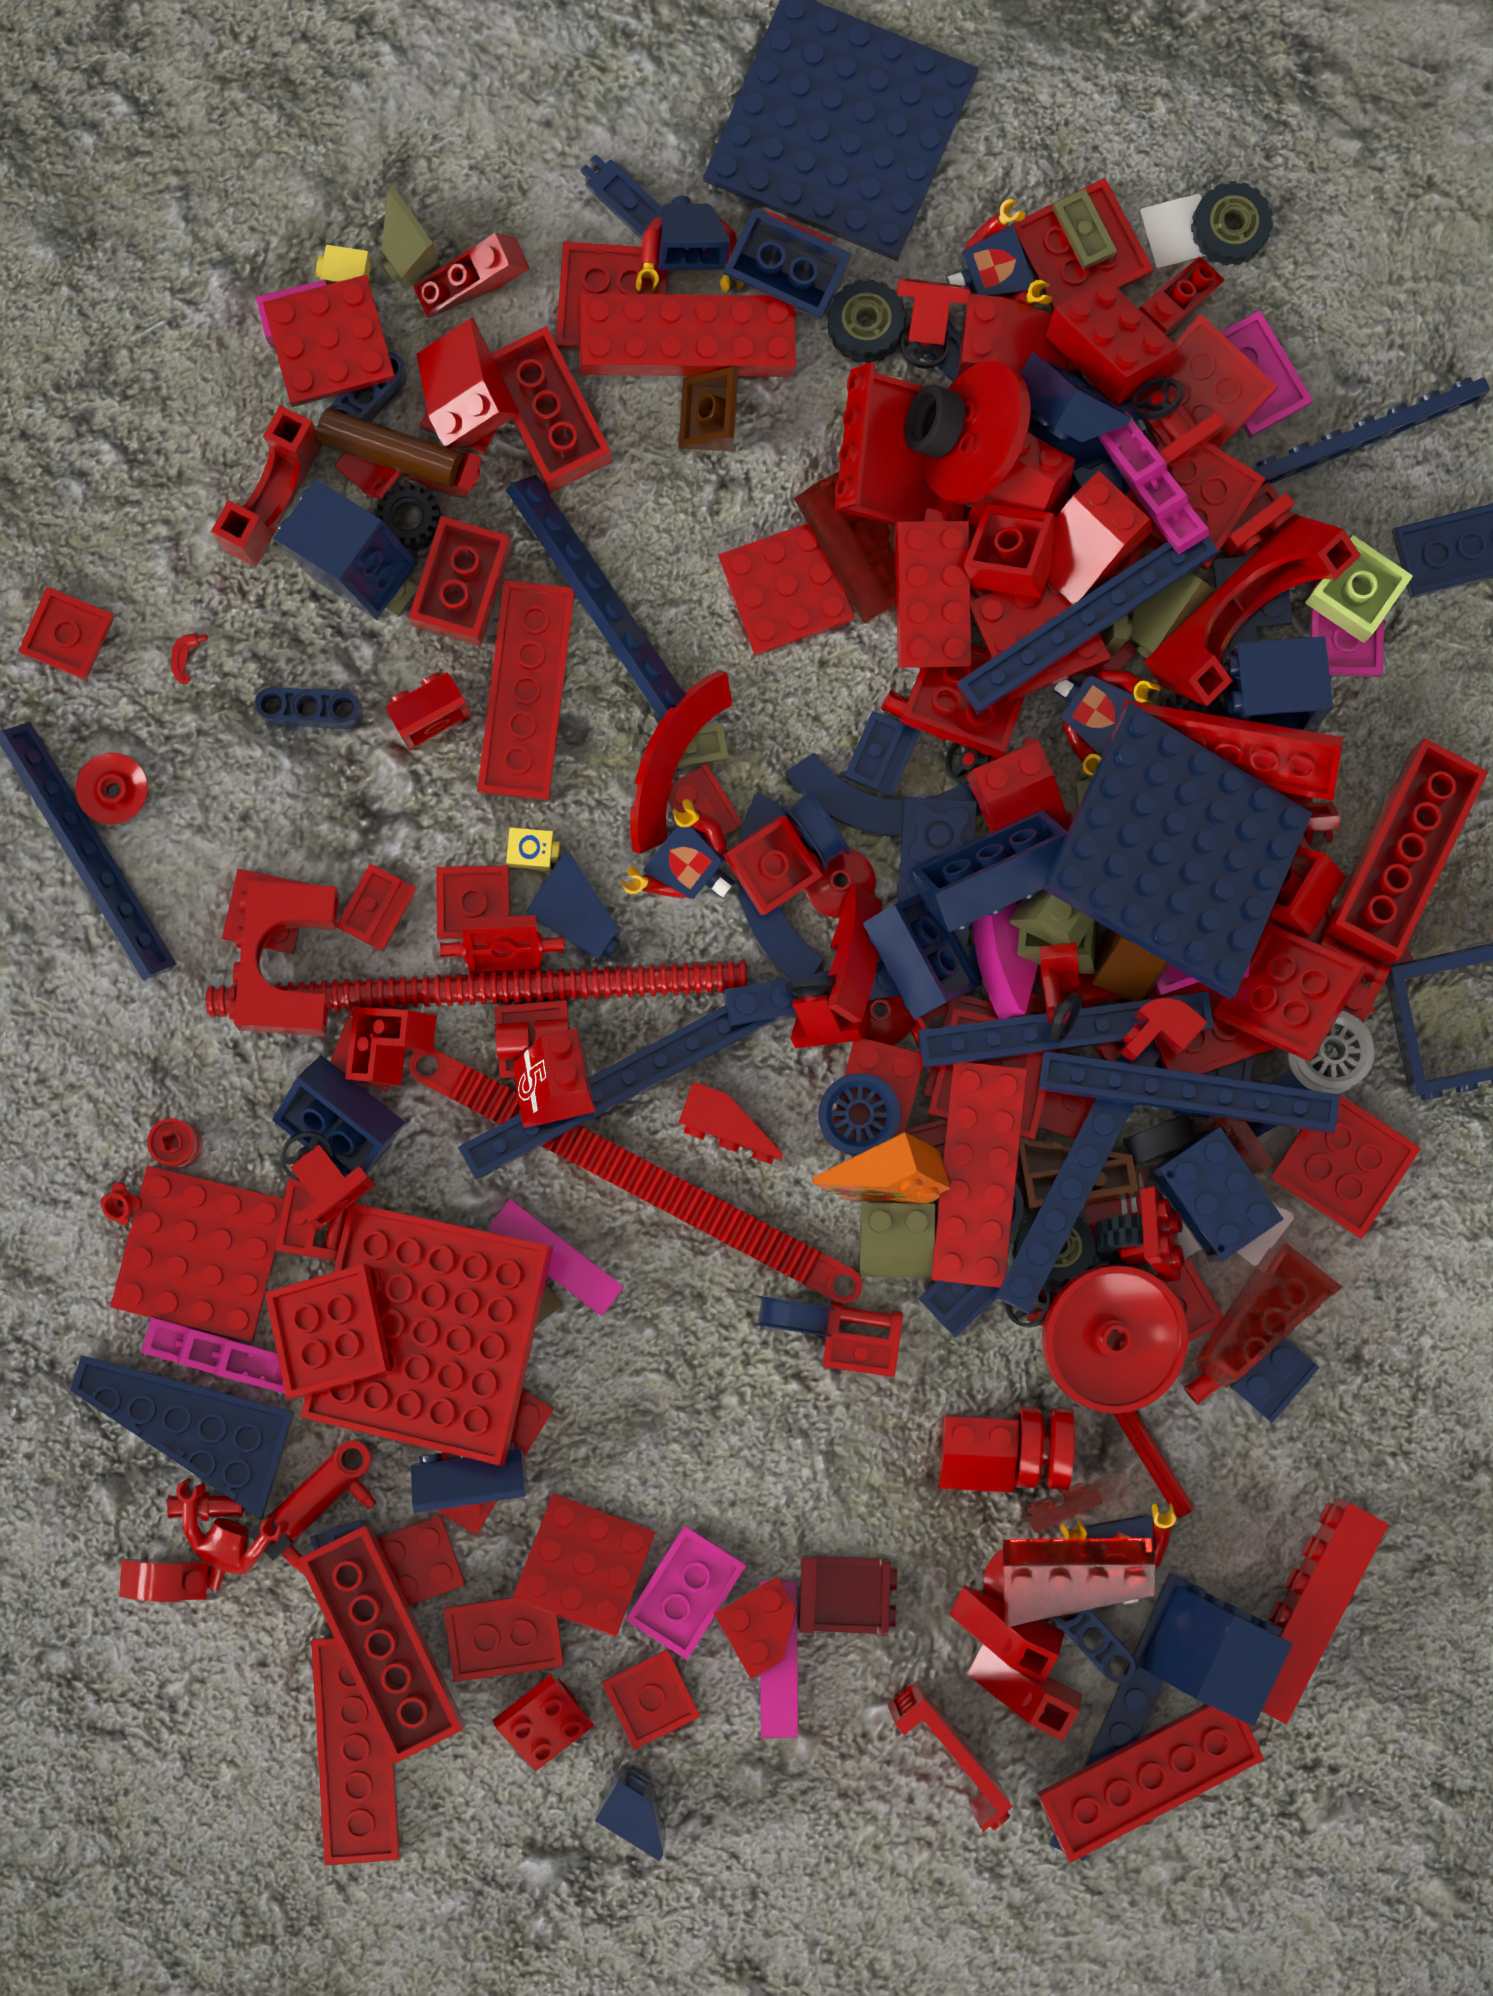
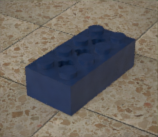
(990, 871)

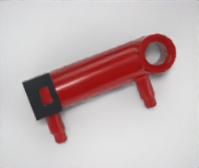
(315, 1497)

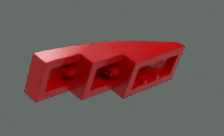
(855, 955)

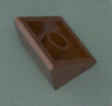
(709, 410)
(1127, 968)

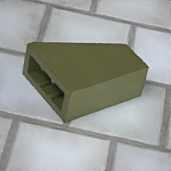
(1167, 611)

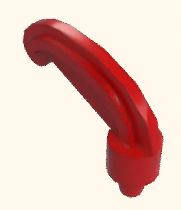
(180, 655)

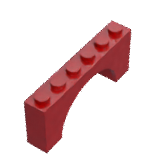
(1297, 553)

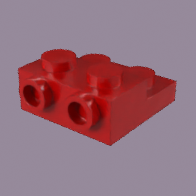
(773, 864)

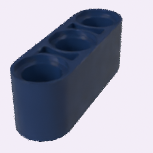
(383, 392)
(293, 699)
(1103, 1655)

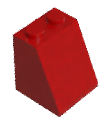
(1035, 482)

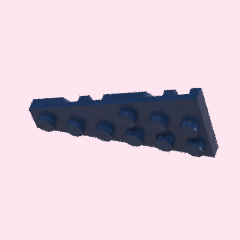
(210, 1433)

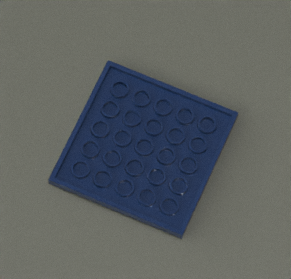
(841, 125)
(1178, 851)

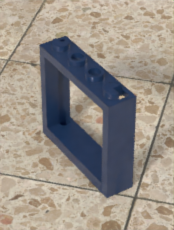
(1405, 1026)

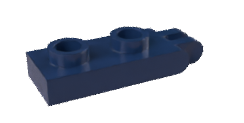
(621, 195)

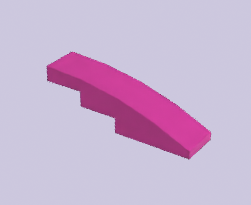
(1154, 486)
(566, 1265)
(213, 1354)
(780, 1686)

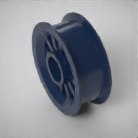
(816, 829)
(858, 1081)
(794, 1316)

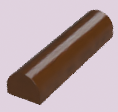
(388, 447)

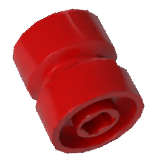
(174, 1143)

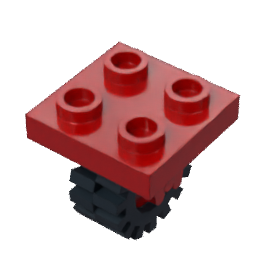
(1144, 1236)

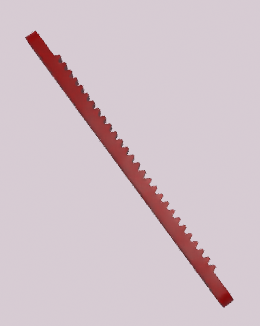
(647, 1182)

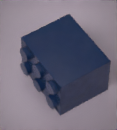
(345, 549)
(1279, 683)
(1216, 1195)
(1217, 1654)

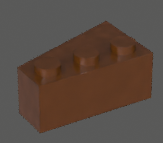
(1042, 1161)

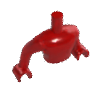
(226, 1542)

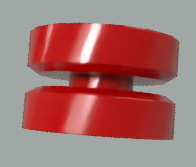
(1049, 1448)

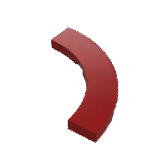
(664, 752)

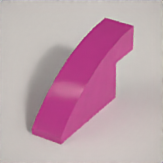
(1004, 973)

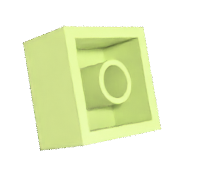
(1361, 593)

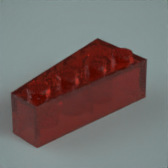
(854, 547)
(1266, 1310)
(1073, 1575)

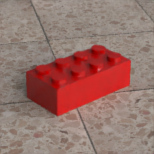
(553, 413)

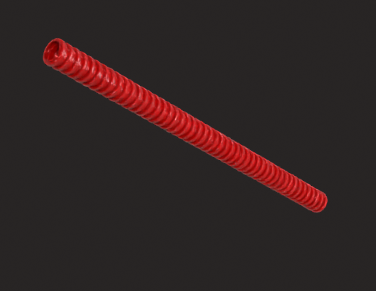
(509, 987)

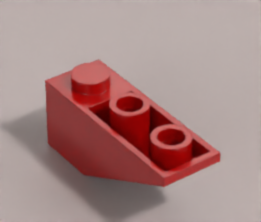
(472, 274)
(1182, 296)
(719, 1116)
(1023, 1647)
(1043, 1705)

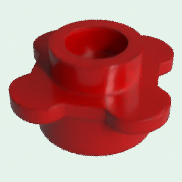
(114, 1210)

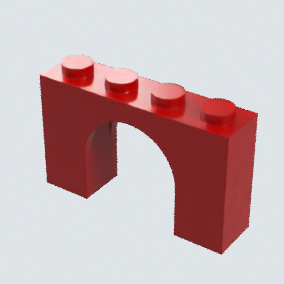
(250, 528)
(268, 910)

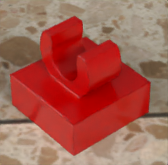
(1324, 818)

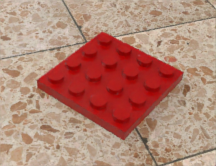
(199, 1254)

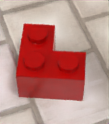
(380, 1043)

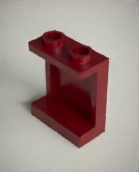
(846, 1595)

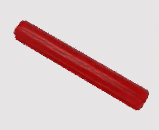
(1154, 1462)

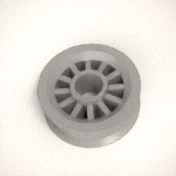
(1363, 1051)

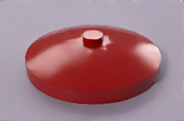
(1115, 1338)

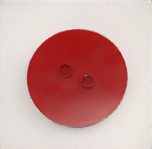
(990, 436)

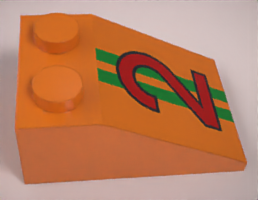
(891, 1172)

